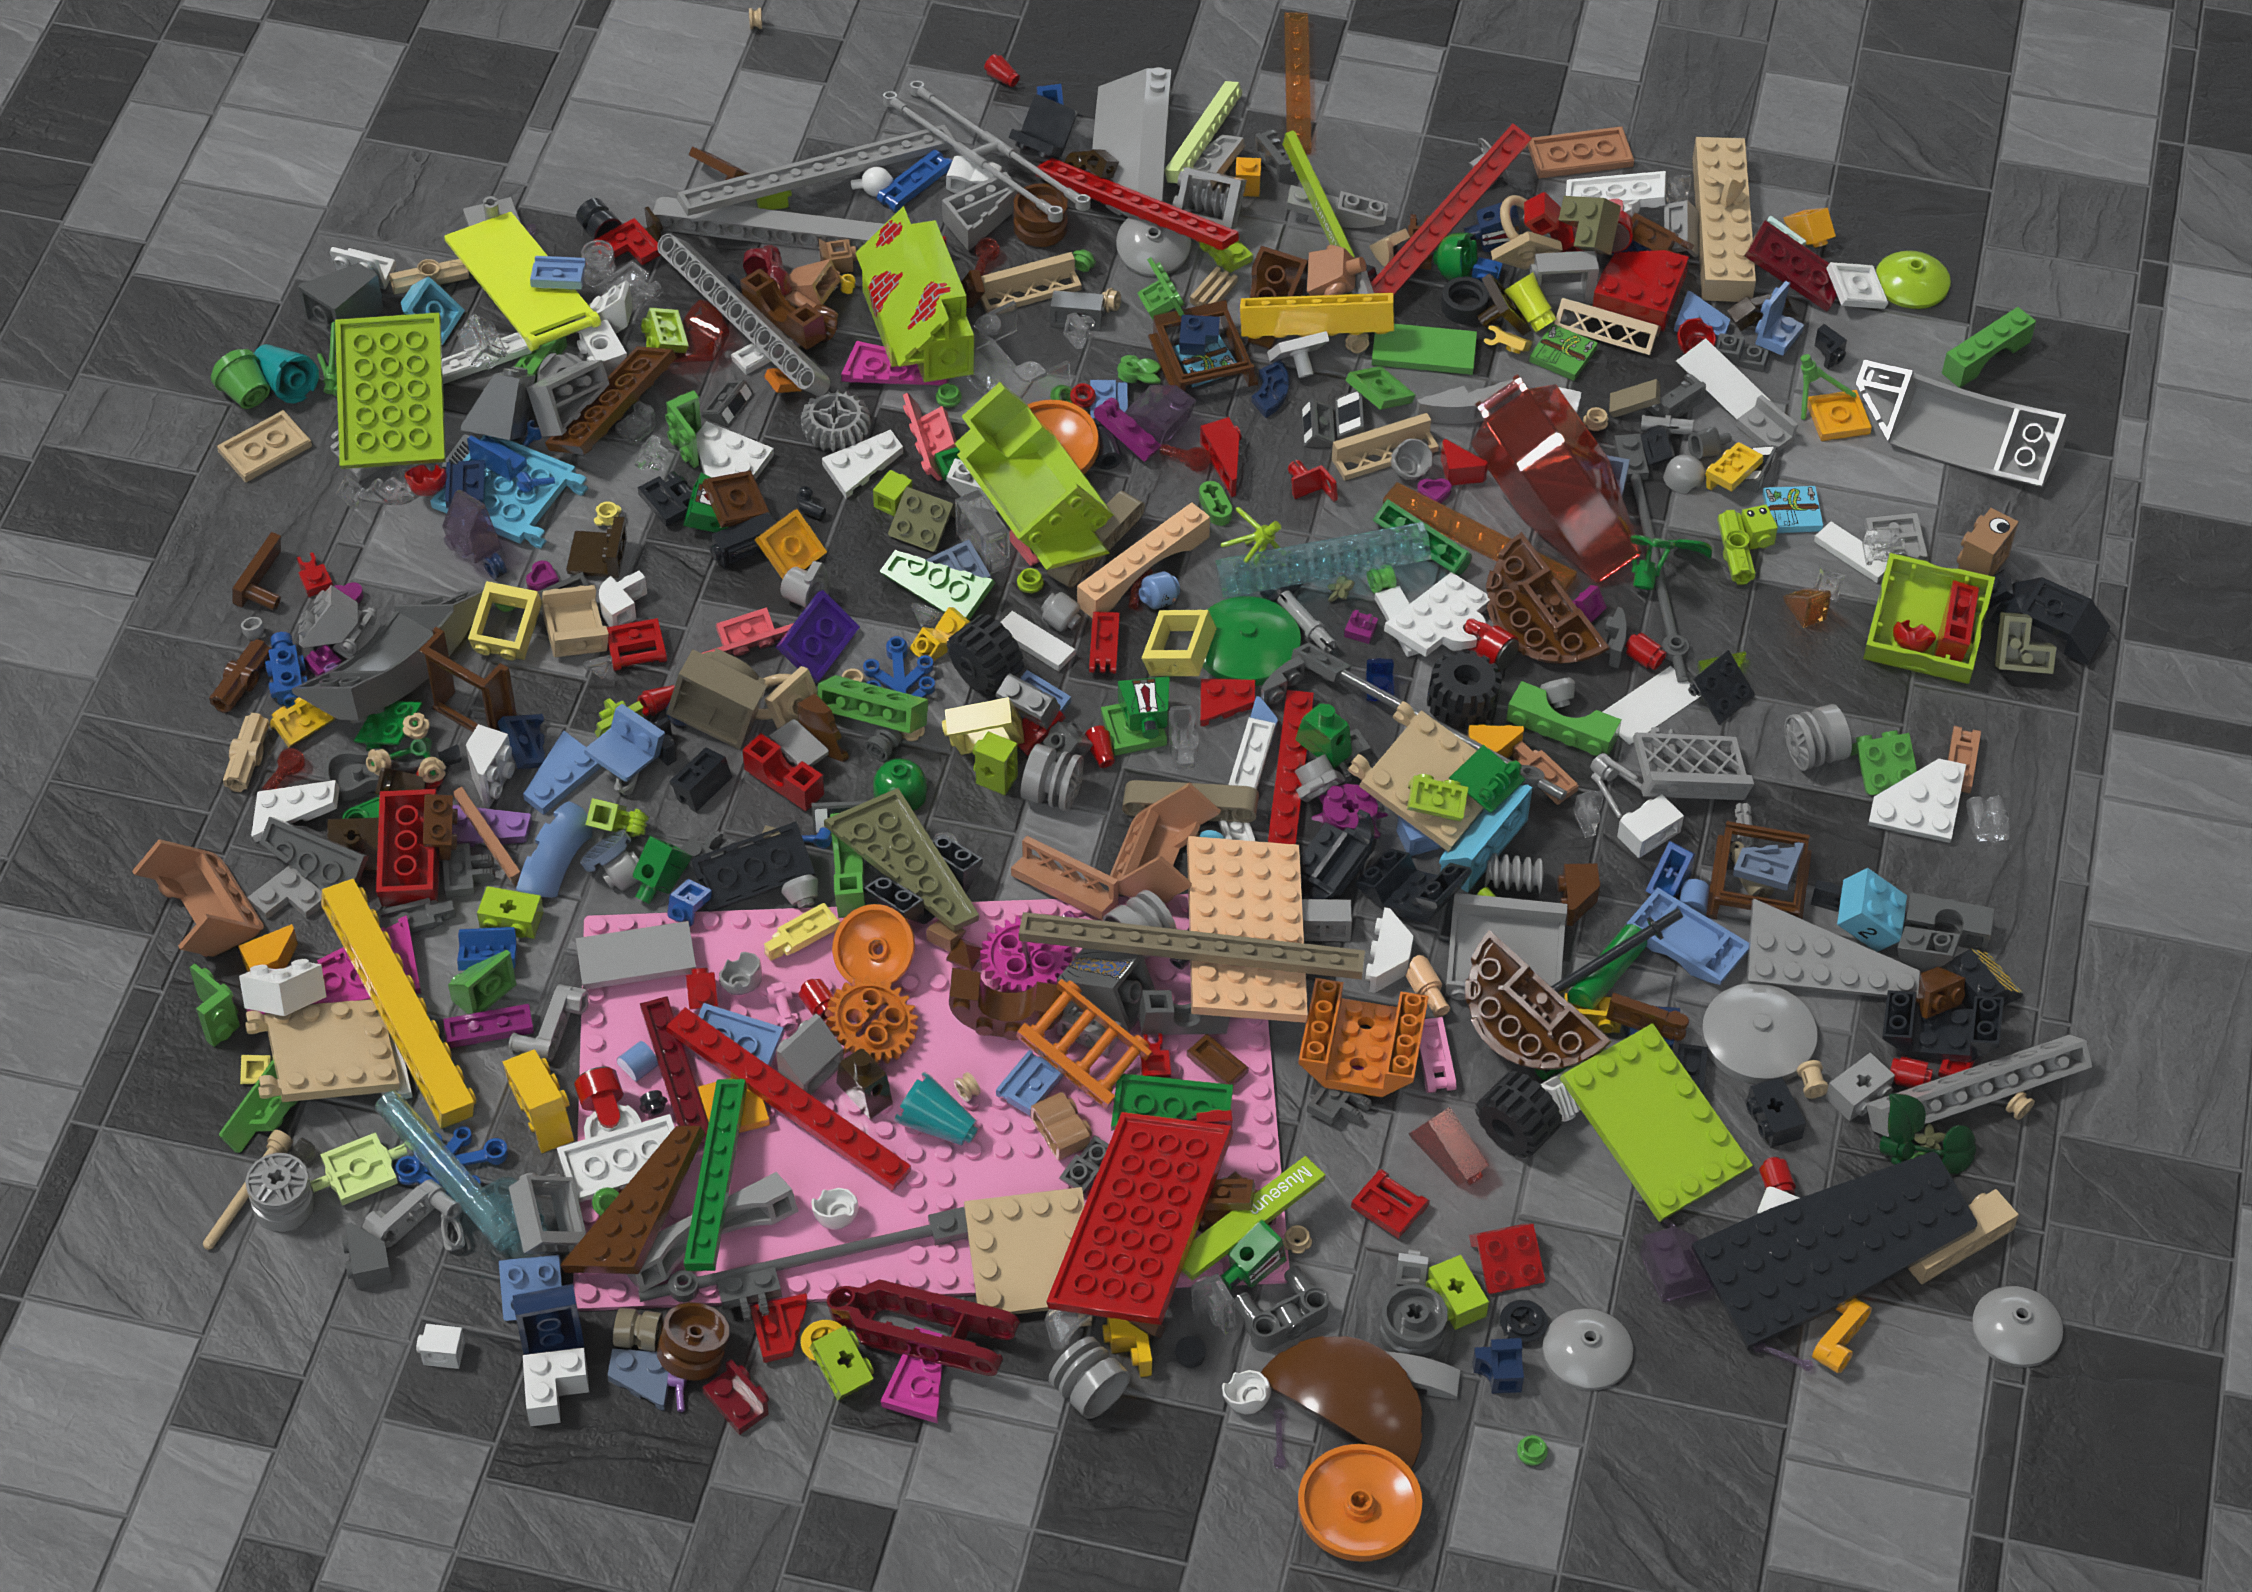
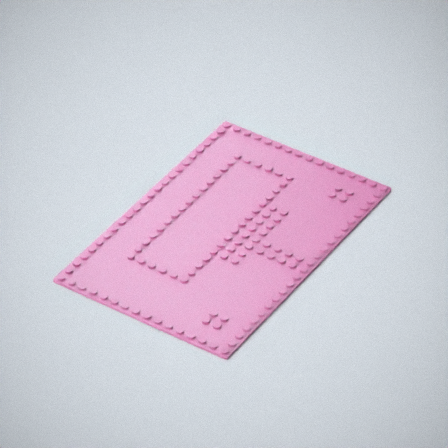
(1000, 1161)

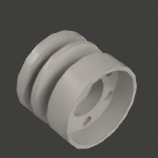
(1818, 737)
(1058, 779)
(1144, 910)
(280, 1192)
(1089, 1377)

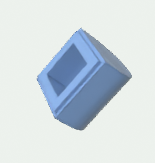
(1695, 895)
(638, 1060)

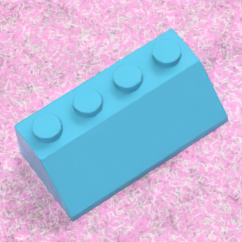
(1489, 835)

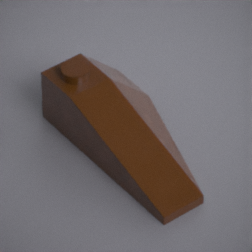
(1276, 276)

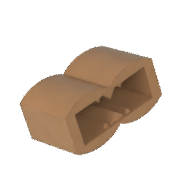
(1060, 1125)

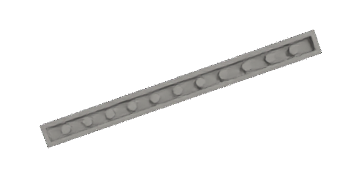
(811, 171)

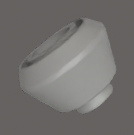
(1559, 691)
(801, 891)

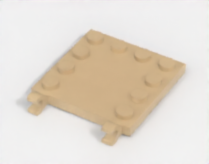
(1420, 749)
(327, 1051)
(1020, 1246)

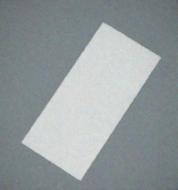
(1721, 378)
(1651, 704)

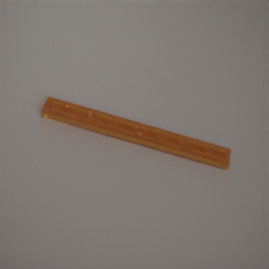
(1297, 77)
(1465, 529)

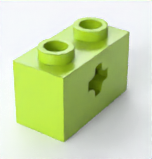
(995, 762)
(510, 909)
(1459, 1291)
(842, 1378)

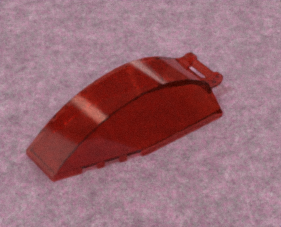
(1556, 476)

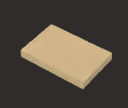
(264, 446)

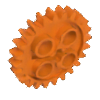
(850, 1004)

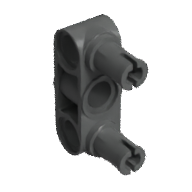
(1288, 1317)

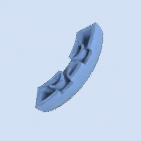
(555, 850)

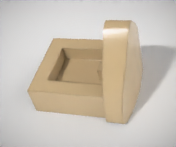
(1731, 189)
(1384, 248)

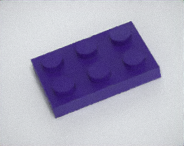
(818, 636)

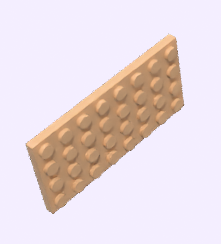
(1253, 894)

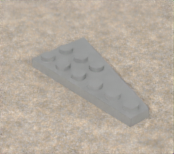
(1805, 956)

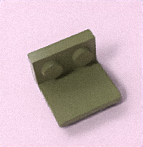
(921, 519)

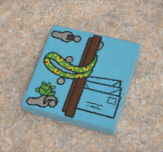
(1215, 356)
(1794, 508)

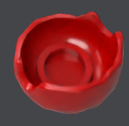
(1693, 332)
(425, 481)
(1914, 639)

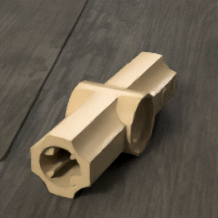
(439, 272)
(246, 752)

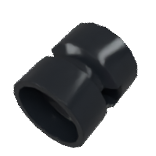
(596, 218)

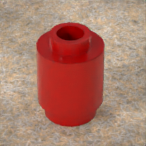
(1645, 651)
(815, 997)
(1910, 1072)
(1777, 1174)

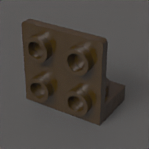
(598, 552)

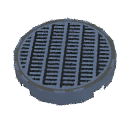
(605, 850)

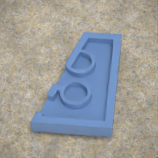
(559, 774)
(752, 1034)

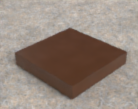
(734, 498)

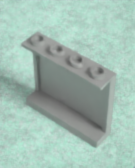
(1526, 926)

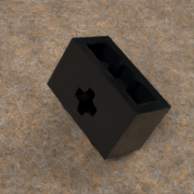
(1775, 1112)

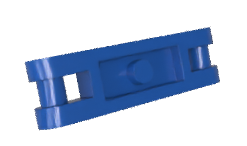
(914, 180)

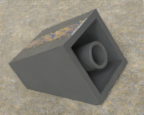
(1111, 982)

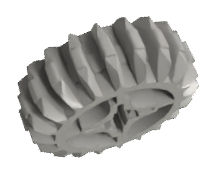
(835, 420)

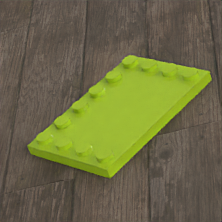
(390, 391)
(1656, 1122)

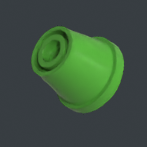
(241, 378)

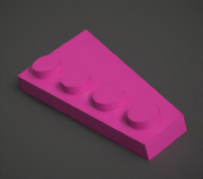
(871, 365)

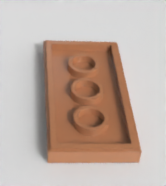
(1580, 152)

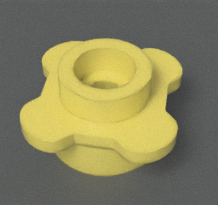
(606, 512)

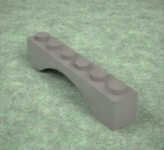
(754, 1205)

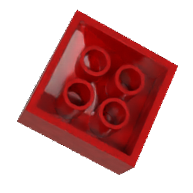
(1642, 285)

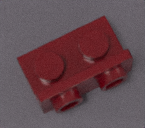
(737, 1398)

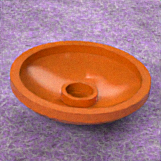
(861, 935)

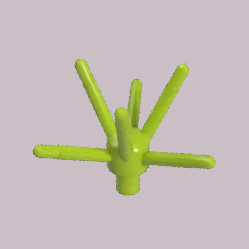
(1262, 536)

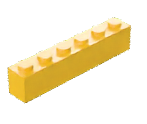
(1317, 314)

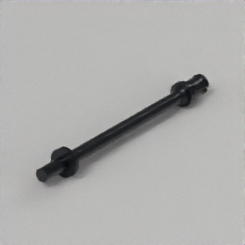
(1653, 929)

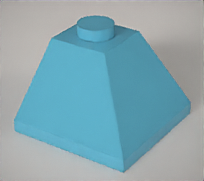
(429, 297)

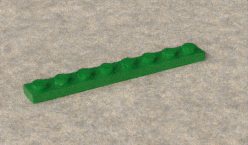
(715, 1175)

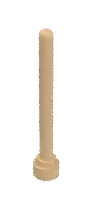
(277, 1143)

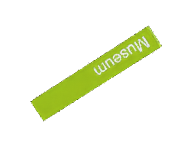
(1314, 191)
(1267, 1205)

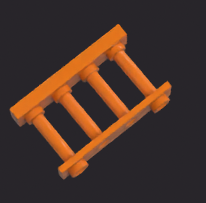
(1057, 1053)

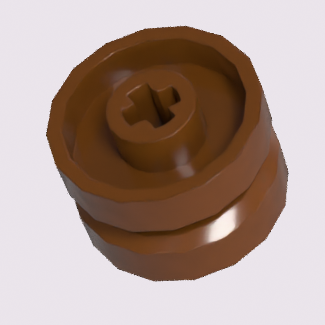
(1032, 224)
(693, 1341)

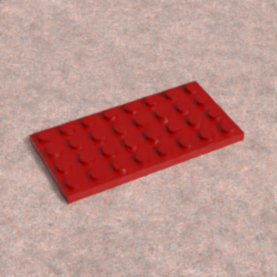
(1140, 1218)

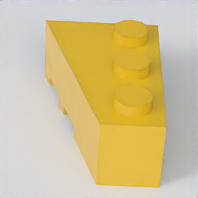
(540, 1099)

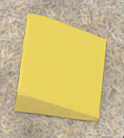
(253, 1067)

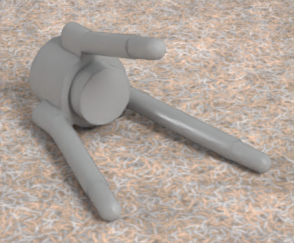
(1607, 769)

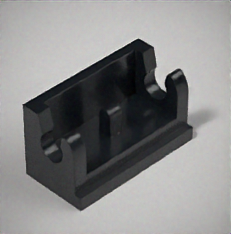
(701, 778)

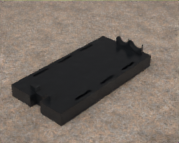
(753, 866)

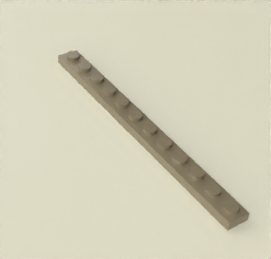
(1192, 945)

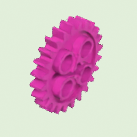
(1001, 962)

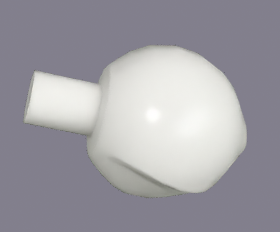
(873, 181)

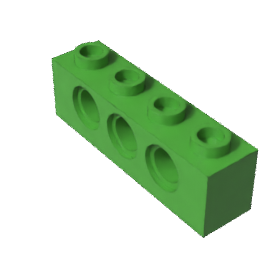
(874, 704)

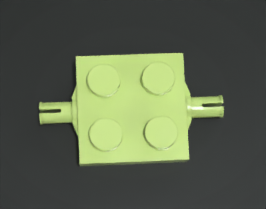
(359, 1168)

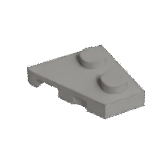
(1909, 530)

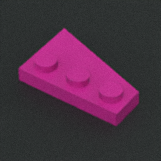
(915, 1387)

